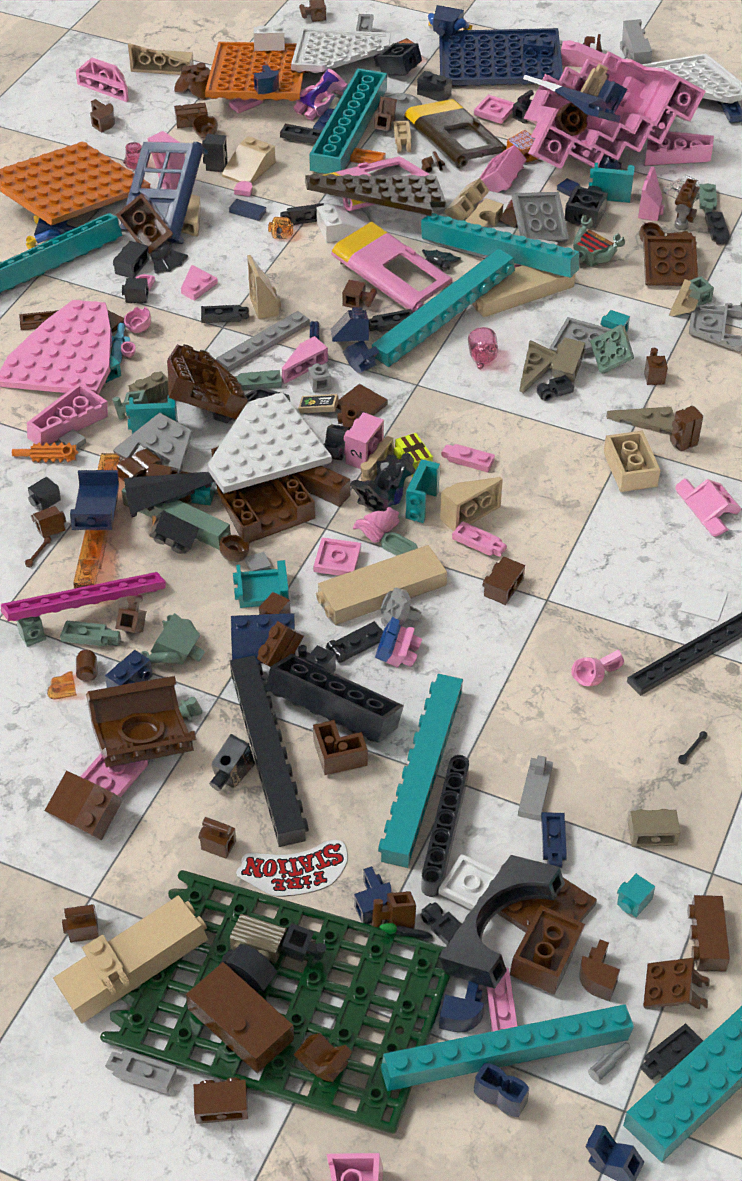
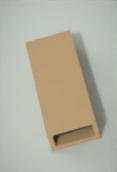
(520, 288)
(365, 588)
(143, 953)

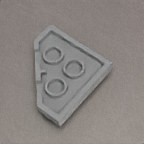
(578, 331)

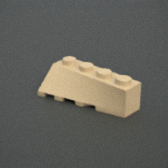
(158, 61)

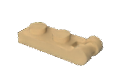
(369, 468)

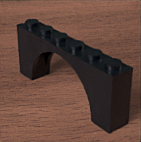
(515, 882)

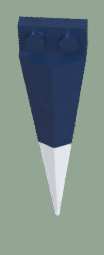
(587, 103)

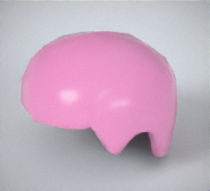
(138, 320)

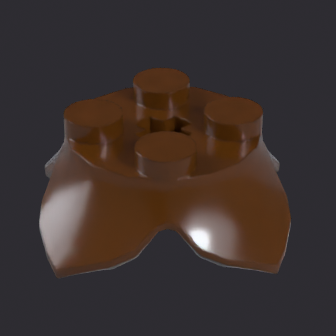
(193, 78)

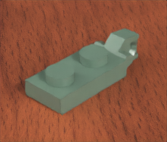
(707, 197)
(89, 634)

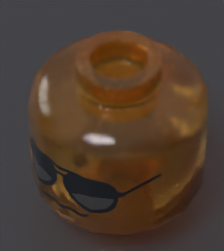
(280, 228)

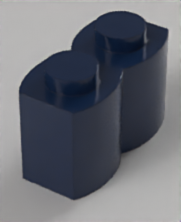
(497, 1088)

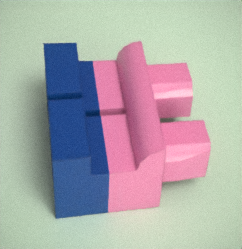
(395, 644)

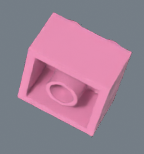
(363, 439)

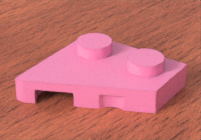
(197, 283)

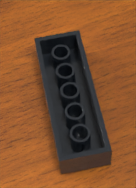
(334, 697)

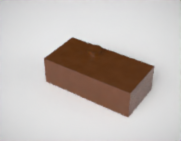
(240, 1017)

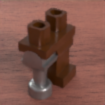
(684, 203)

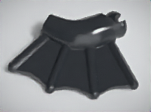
(167, 258)
(440, 259)

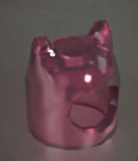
(483, 346)

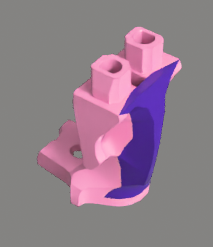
(312, 96)

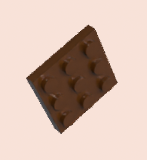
(669, 260)
(570, 902)

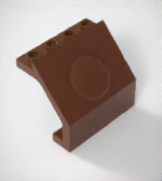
(138, 721)

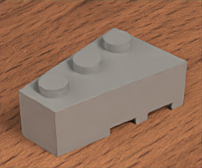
(633, 42)

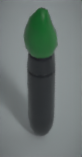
(391, 928)

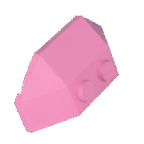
(103, 78)

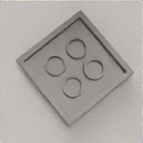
(540, 216)

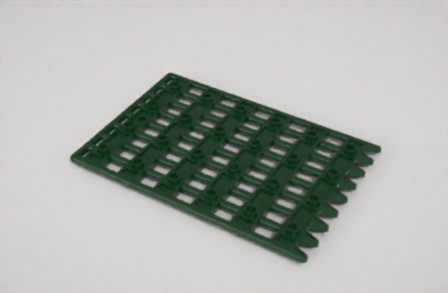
(303, 1004)

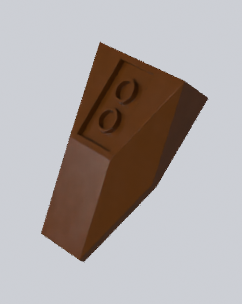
(203, 382)
(268, 506)

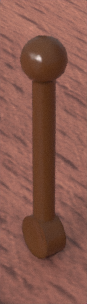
(29, 562)

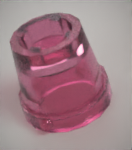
(132, 154)

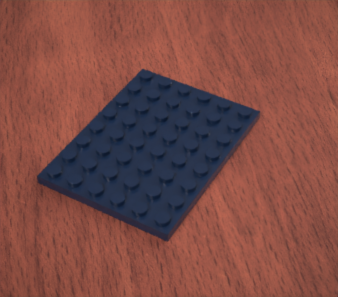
(497, 57)

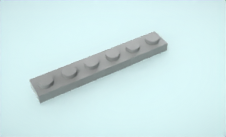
(263, 341)

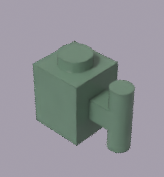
(139, 398)

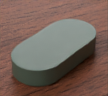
(397, 544)

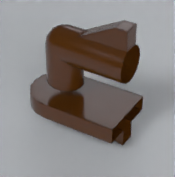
(590, 39)
(429, 160)

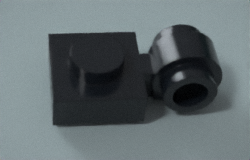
(558, 385)
(442, 926)

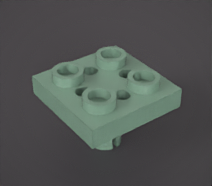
(614, 354)

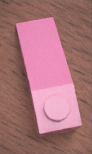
(305, 355)

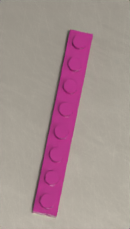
(82, 596)

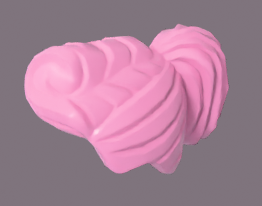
(377, 523)

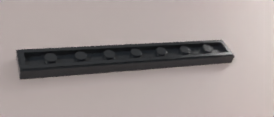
(686, 655)

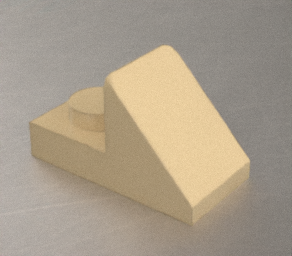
(683, 302)

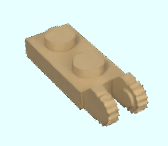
(402, 135)
(105, 963)

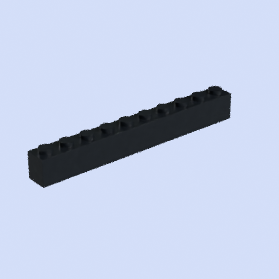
(267, 752)

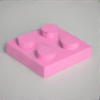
(494, 109)
(336, 556)

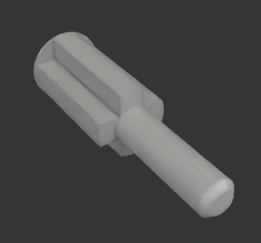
(607, 1063)

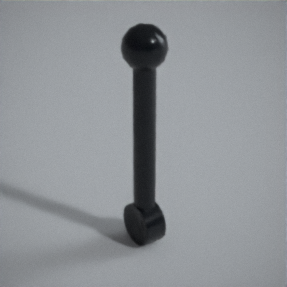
(682, 759)

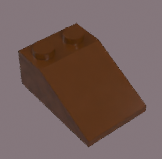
(145, 222)
(84, 804)
(546, 949)

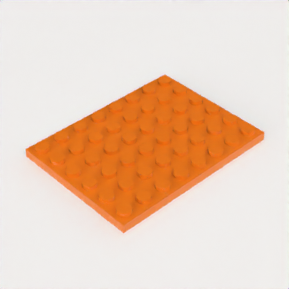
(235, 68)
(66, 182)

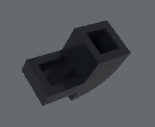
(335, 441)
(250, 966)

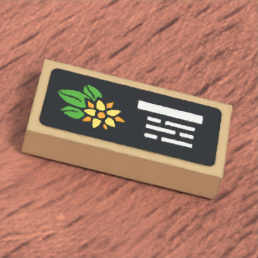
(318, 403)

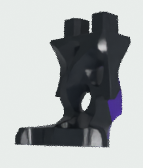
(388, 484)

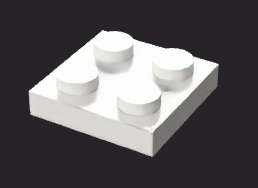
(467, 881)

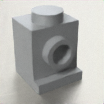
(318, 373)

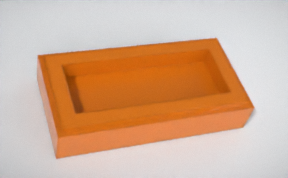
(369, 156)

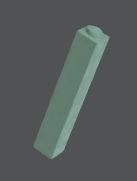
(210, 528)

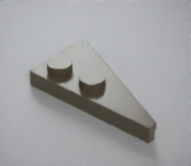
(536, 364)
(646, 418)

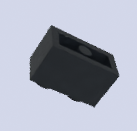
(434, 86)
(217, 152)
(131, 259)
(173, 532)

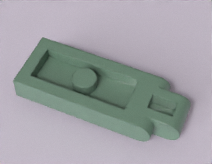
(264, 379)

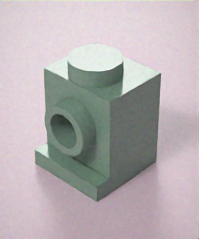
(701, 290)
(31, 630)

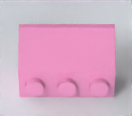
(503, 169)

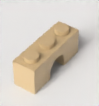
(469, 196)
(486, 213)

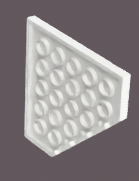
(329, 49)
(707, 75)
(265, 445)

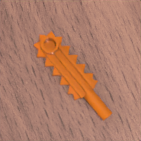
(48, 452)

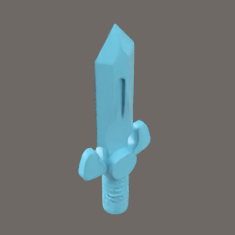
(119, 339)

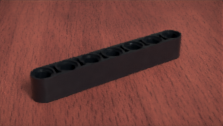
(445, 825)

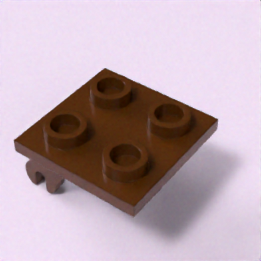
(671, 984)

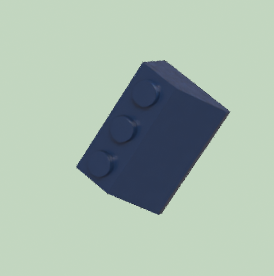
(351, 326)
(252, 631)

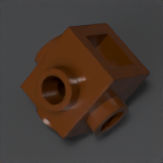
(349, 414)

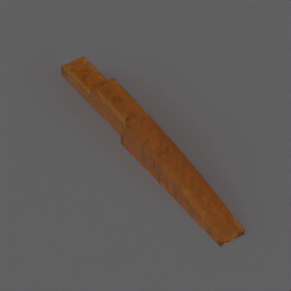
(94, 540)

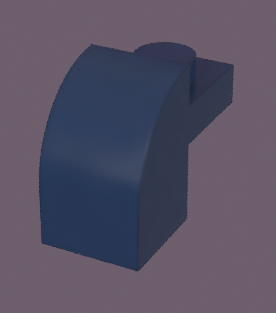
(266, 81)
(360, 357)
(375, 890)
(461, 1013)
(611, 1158)

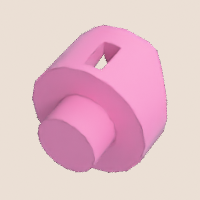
(588, 671)

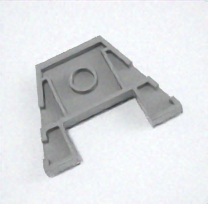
(710, 321)
(161, 437)

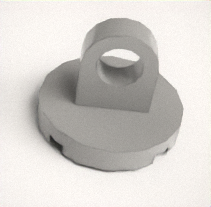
(397, 605)

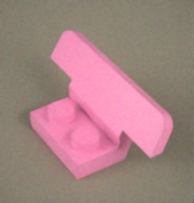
(708, 503)

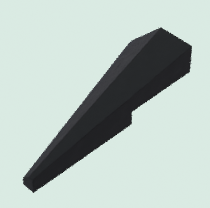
(154, 490)

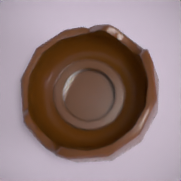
(204, 125)
(650, 229)
(234, 548)

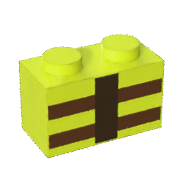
(413, 445)

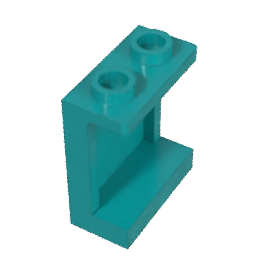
(614, 182)
(143, 413)
(423, 482)
(257, 585)

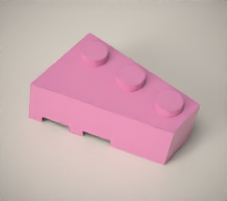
(175, 161)

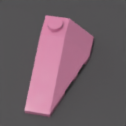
(576, 54)
(651, 198)

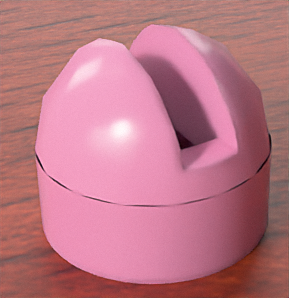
(128, 349)

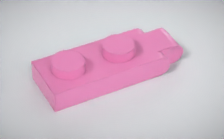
(468, 457)
(479, 539)

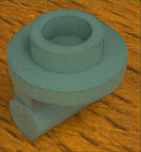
(190, 708)

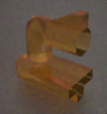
(62, 686)

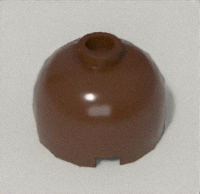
(571, 119)

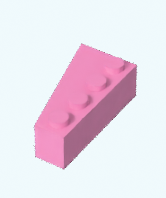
(71, 411)

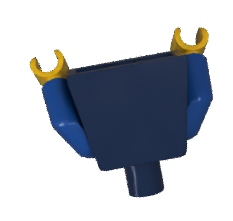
(448, 20)
(45, 231)

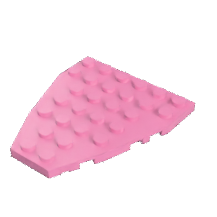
(63, 351)

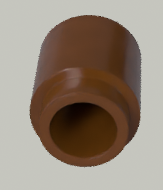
(86, 665)

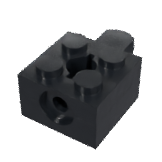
(398, 58)
(586, 201)

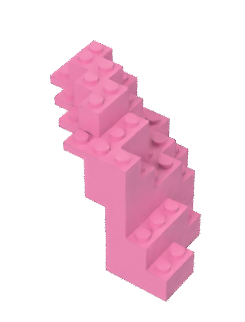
(645, 112)

